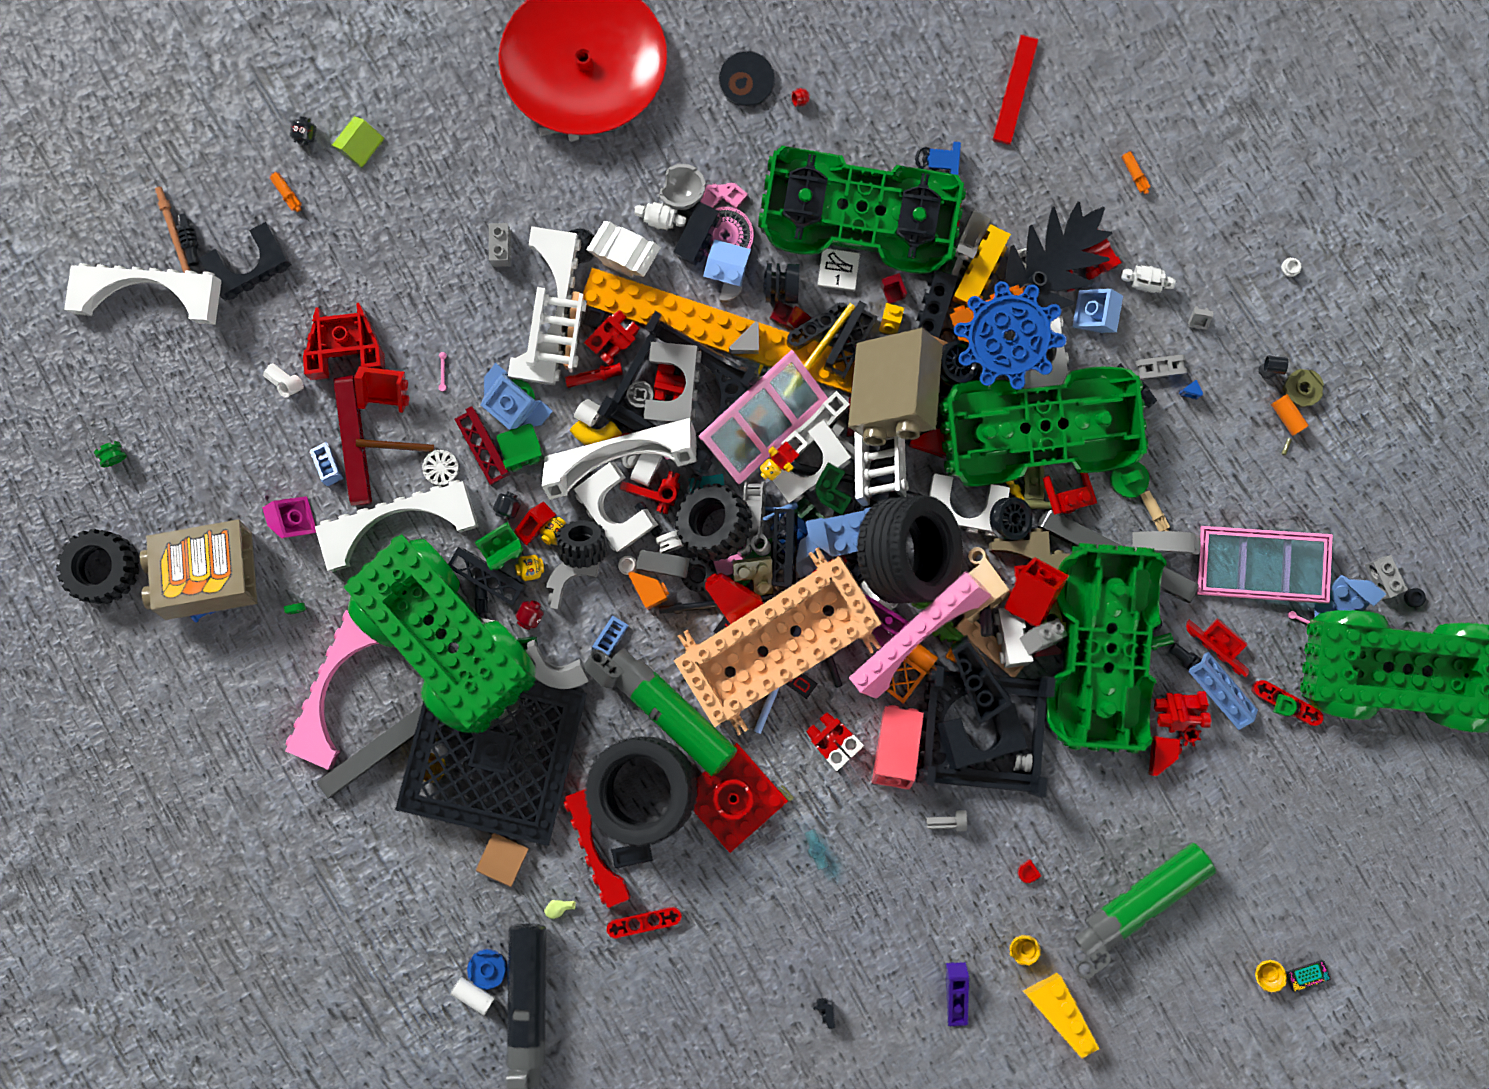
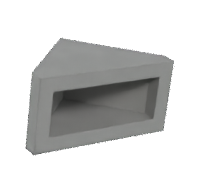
(748, 342)

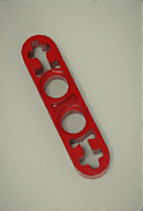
(1310, 709)
(644, 924)

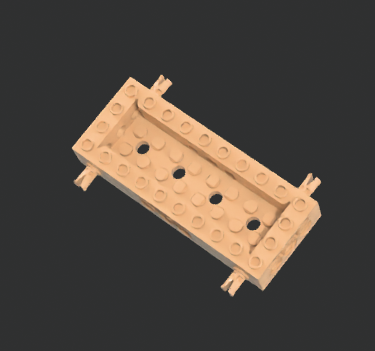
(770, 626)

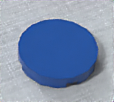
(487, 969)

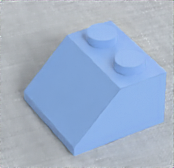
(727, 262)
(1098, 310)

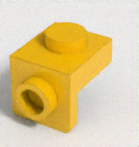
(891, 319)

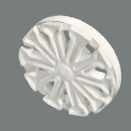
(440, 467)

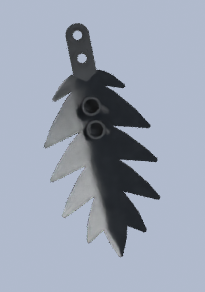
(1062, 253)

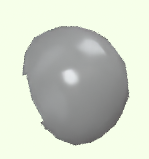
(683, 187)

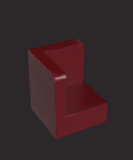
(893, 288)

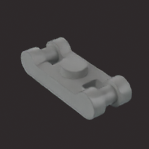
(1161, 367)

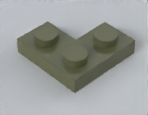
(758, 570)

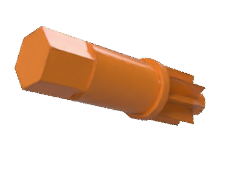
(1136, 173)
(287, 194)

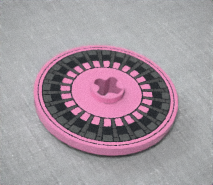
(736, 225)

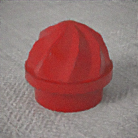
(800, 97)

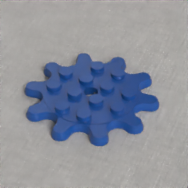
(1014, 314)

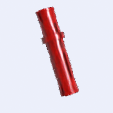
(594, 375)

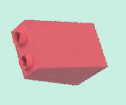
(897, 747)

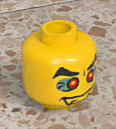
(550, 530)
(529, 567)

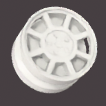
(669, 542)

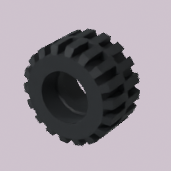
(581, 544)

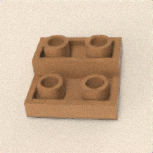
(502, 860)

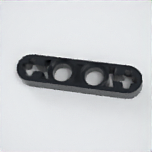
(817, 325)

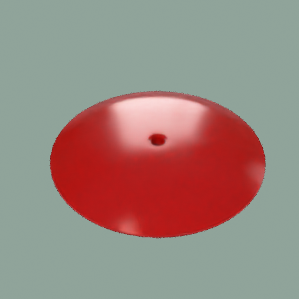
(555, 89)

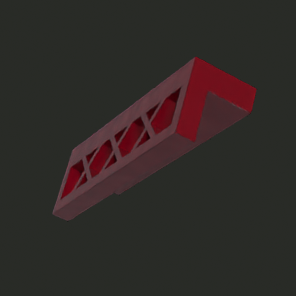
(487, 441)

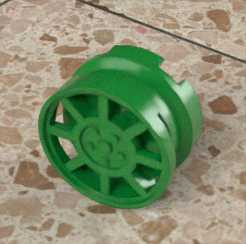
(110, 454)

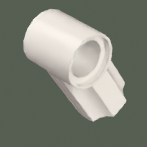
(285, 384)

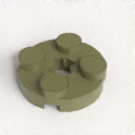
(1311, 379)

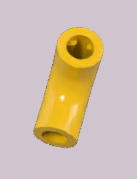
(589, 435)

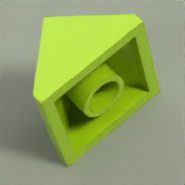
(358, 141)

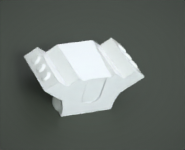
(623, 250)

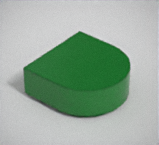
(295, 608)
(1285, 706)

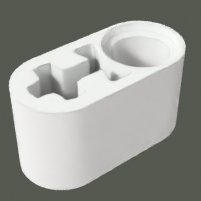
(588, 413)
(646, 468)

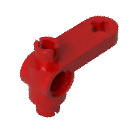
(670, 483)

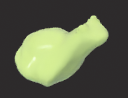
(558, 907)

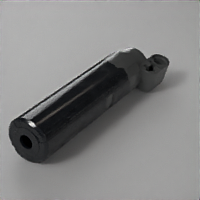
(526, 1005)

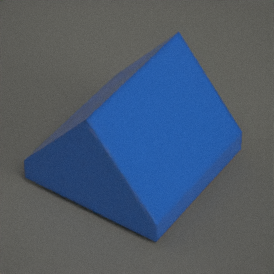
(1192, 391)

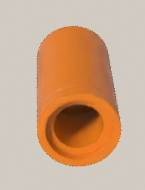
(1289, 415)

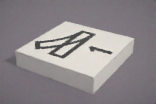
(838, 270)

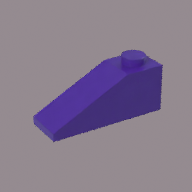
(957, 993)

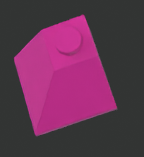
(290, 517)

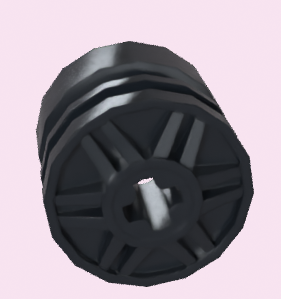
(782, 283)

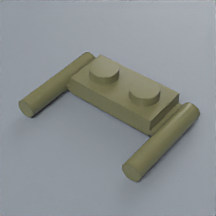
(1035, 488)

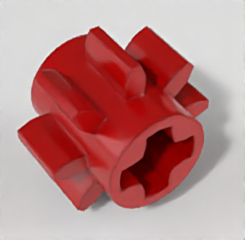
(1195, 736)

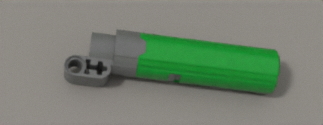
(663, 707)
(1143, 901)

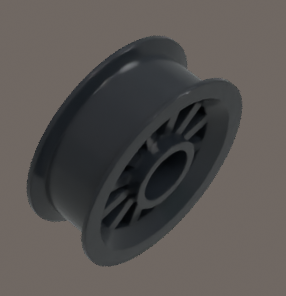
(950, 371)
(1011, 518)

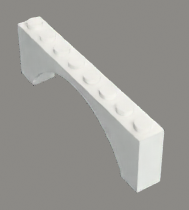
(559, 252)
(91, 285)
(670, 440)
(341, 536)

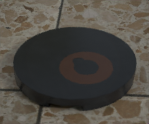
(746, 78)

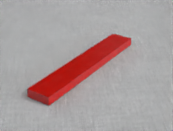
(1015, 89)

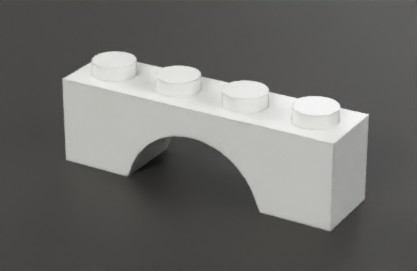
(829, 411)

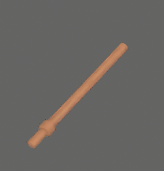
(164, 206)

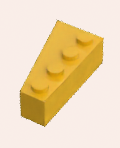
(985, 261)
(1059, 1008)

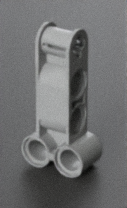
(756, 499)

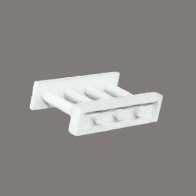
(536, 336)
(864, 474)

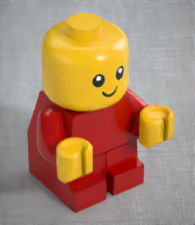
(780, 460)

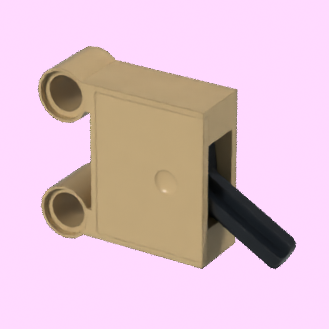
(993, 583)

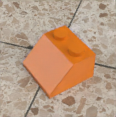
(649, 590)

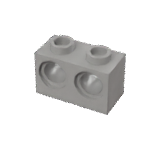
(499, 244)
(1386, 576)
(1043, 636)

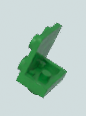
(520, 447)
(500, 546)

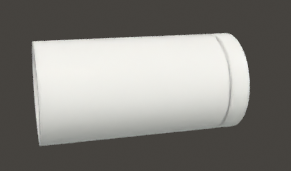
(472, 996)

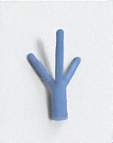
(793, 505)

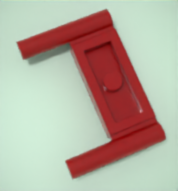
(1070, 499)

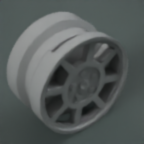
(639, 393)

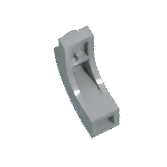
(972, 235)
(1168, 541)
(562, 576)
(556, 676)

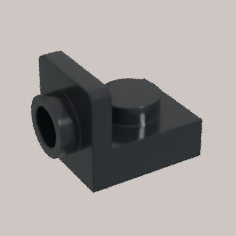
(828, 1014)

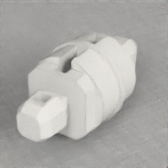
(660, 216)
(1148, 279)

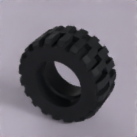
(699, 507)
(73, 566)

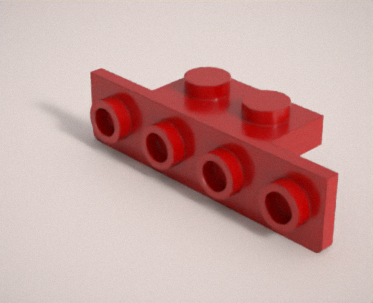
(1222, 641)

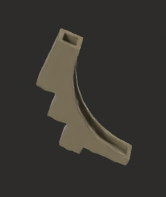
(1035, 545)

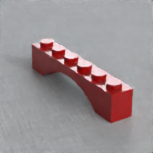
(611, 885)

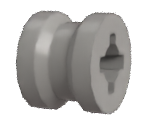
(1022, 762)

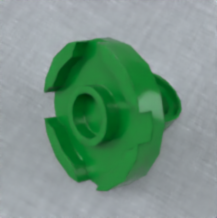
(1130, 480)

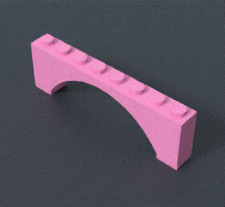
(876, 674)
(311, 735)

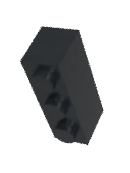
(698, 233)

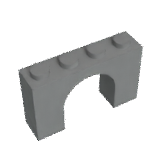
(686, 359)

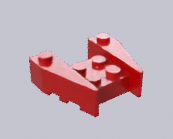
(341, 337)

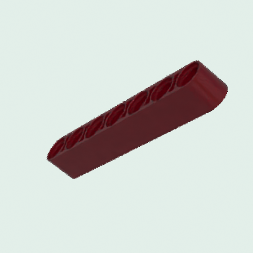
(350, 430)

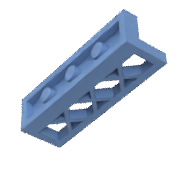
(1224, 691)

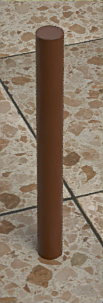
(394, 445)

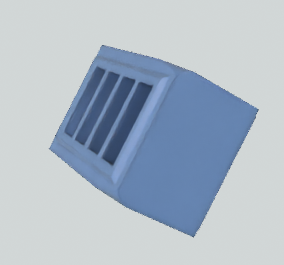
(332, 474)
(613, 620)

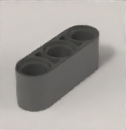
(663, 564)

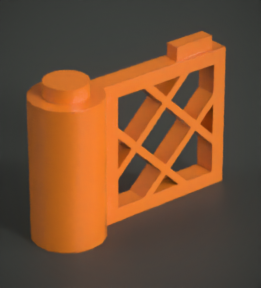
(920, 660)

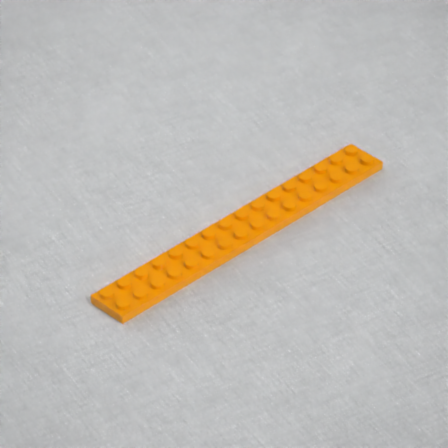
(705, 324)

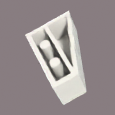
(1010, 631)

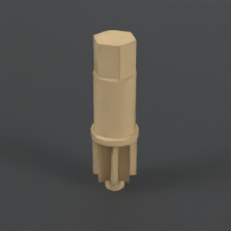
(1155, 511)

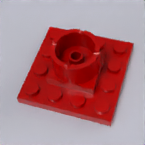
(755, 801)

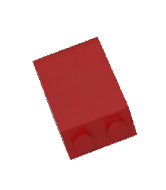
(1035, 591)

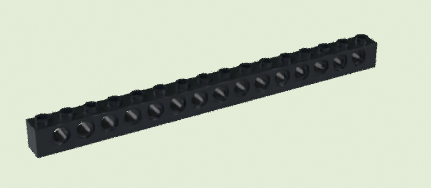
(946, 283)

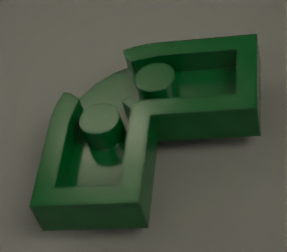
(827, 490)

